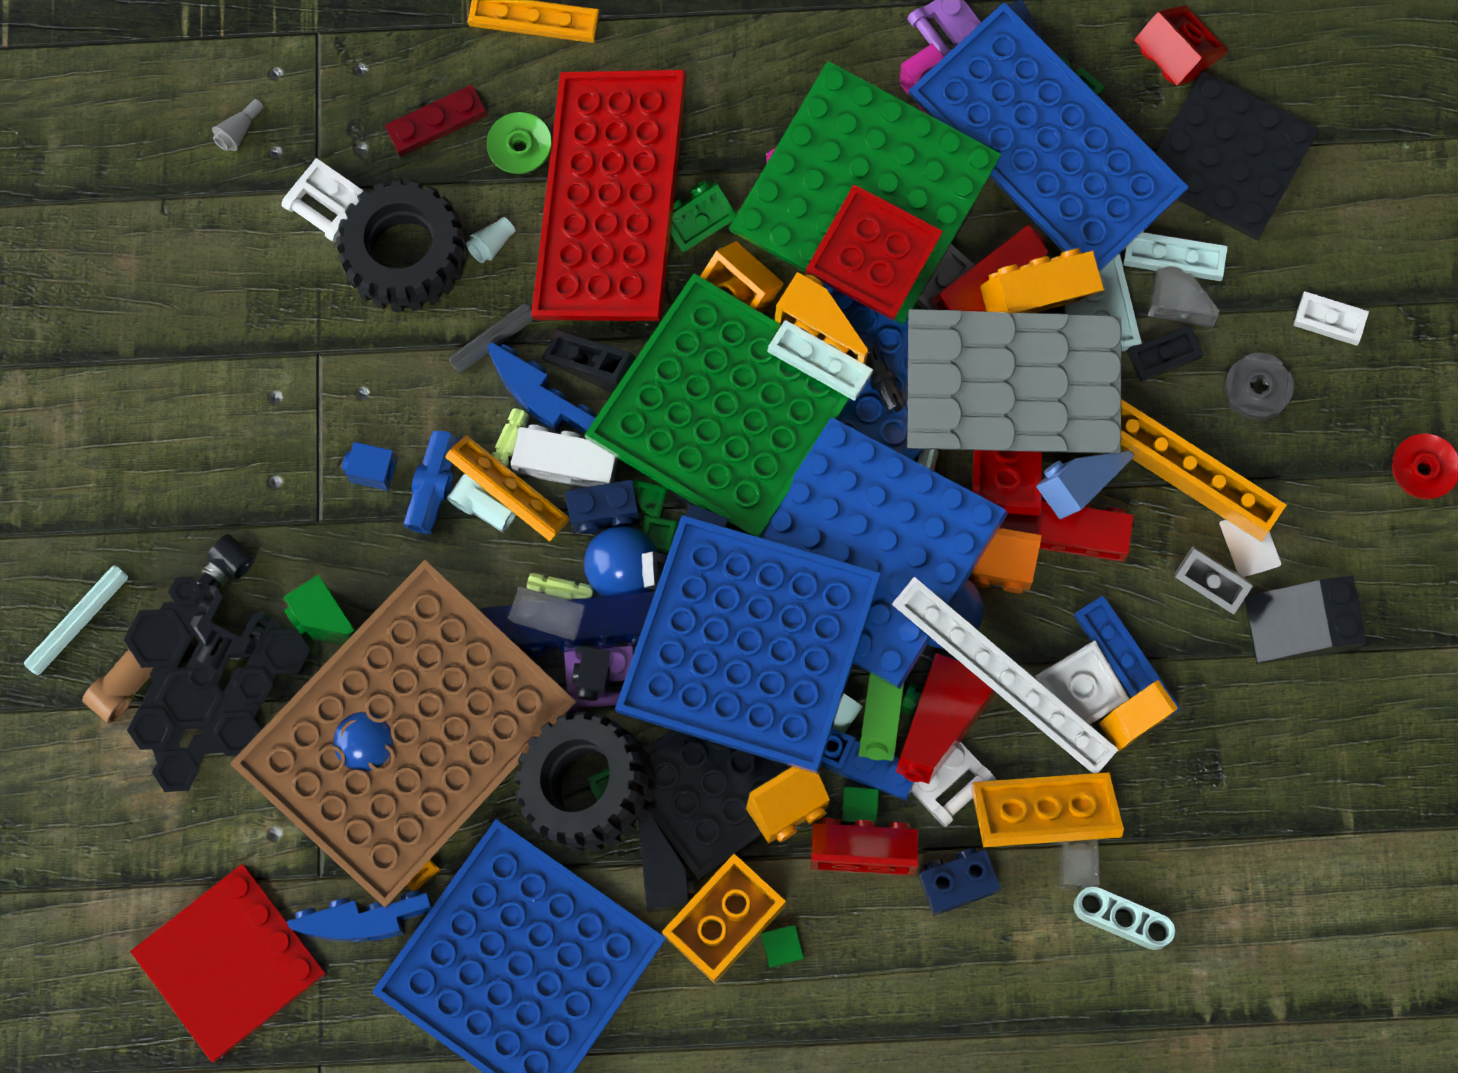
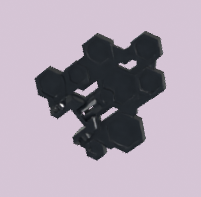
(190, 695)

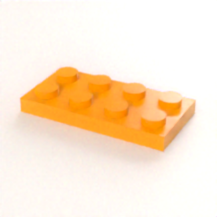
(1047, 809)

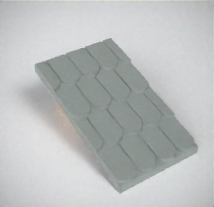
(1014, 381)

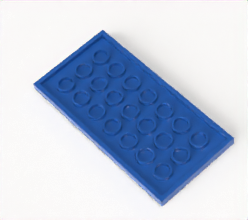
(1058, 142)

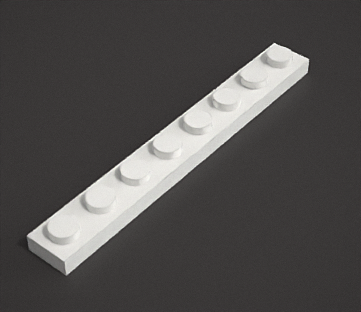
(1004, 676)

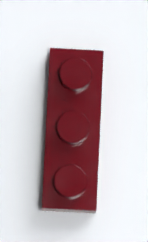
(435, 120)

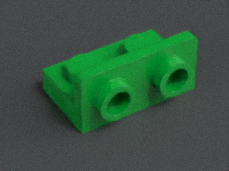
(700, 214)

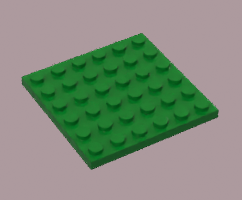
(870, 140)
(716, 409)

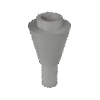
(231, 132)

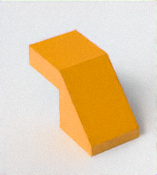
(1138, 715)

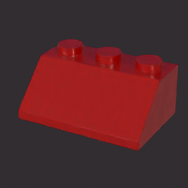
(864, 847)

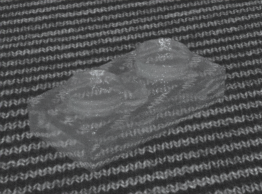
(546, 613)

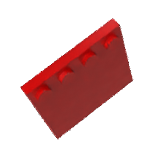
(228, 963)

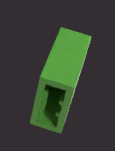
(880, 720)

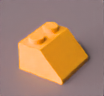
(742, 276)
(787, 803)

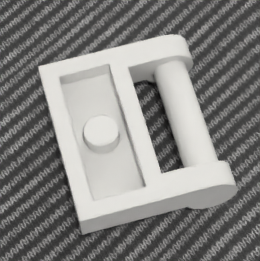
(328, 189)
(955, 766)

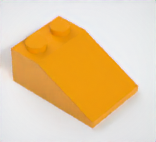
(816, 312)

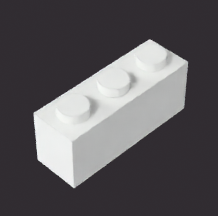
(561, 458)

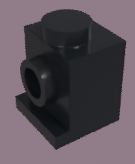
(592, 673)

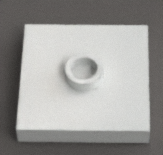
(1085, 683)

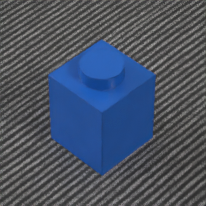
(370, 466)

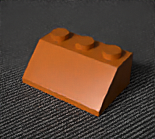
(1008, 561)

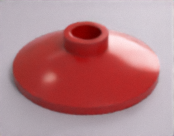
(1433, 453)

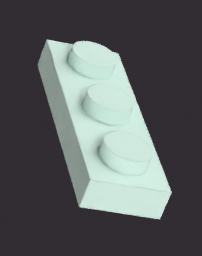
(1191, 256)
(820, 360)

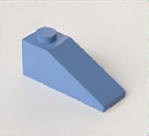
(1077, 482)

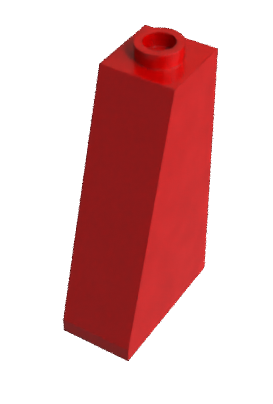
(965, 291)
(944, 715)

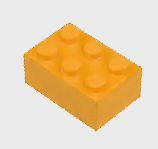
(1043, 283)
(724, 918)

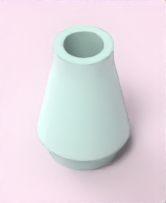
(489, 240)

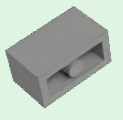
(1213, 579)

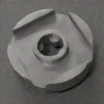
(1243, 398)

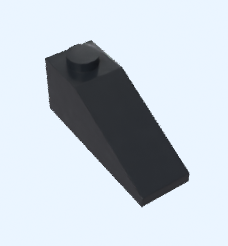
(589, 360)
(663, 873)

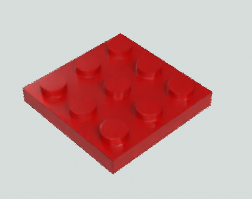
(873, 252)

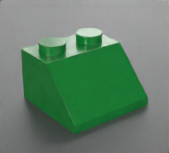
(318, 613)

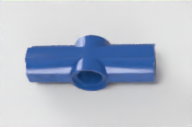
(431, 484)

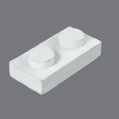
(1330, 318)

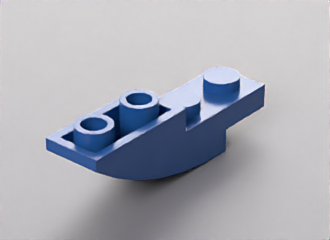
(529, 388)
(843, 758)
(348, 923)

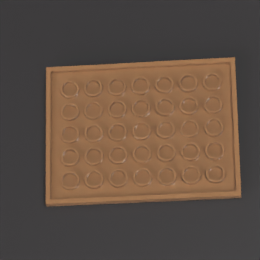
(457, 718)

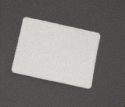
(1248, 553)

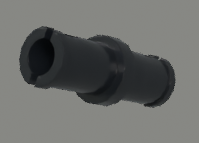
(884, 382)

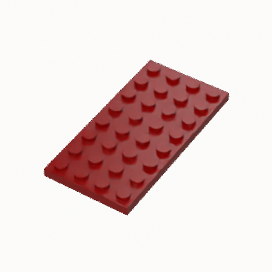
(610, 196)

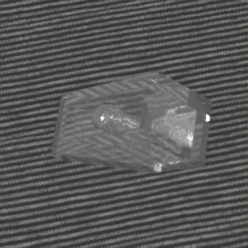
(1181, 298)
(1079, 864)

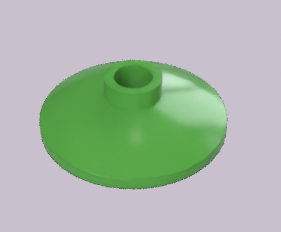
(514, 130)

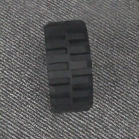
(392, 207)
(548, 762)

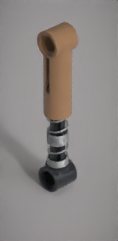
(112, 693)

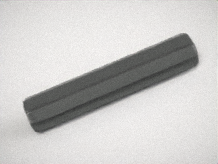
(496, 334)

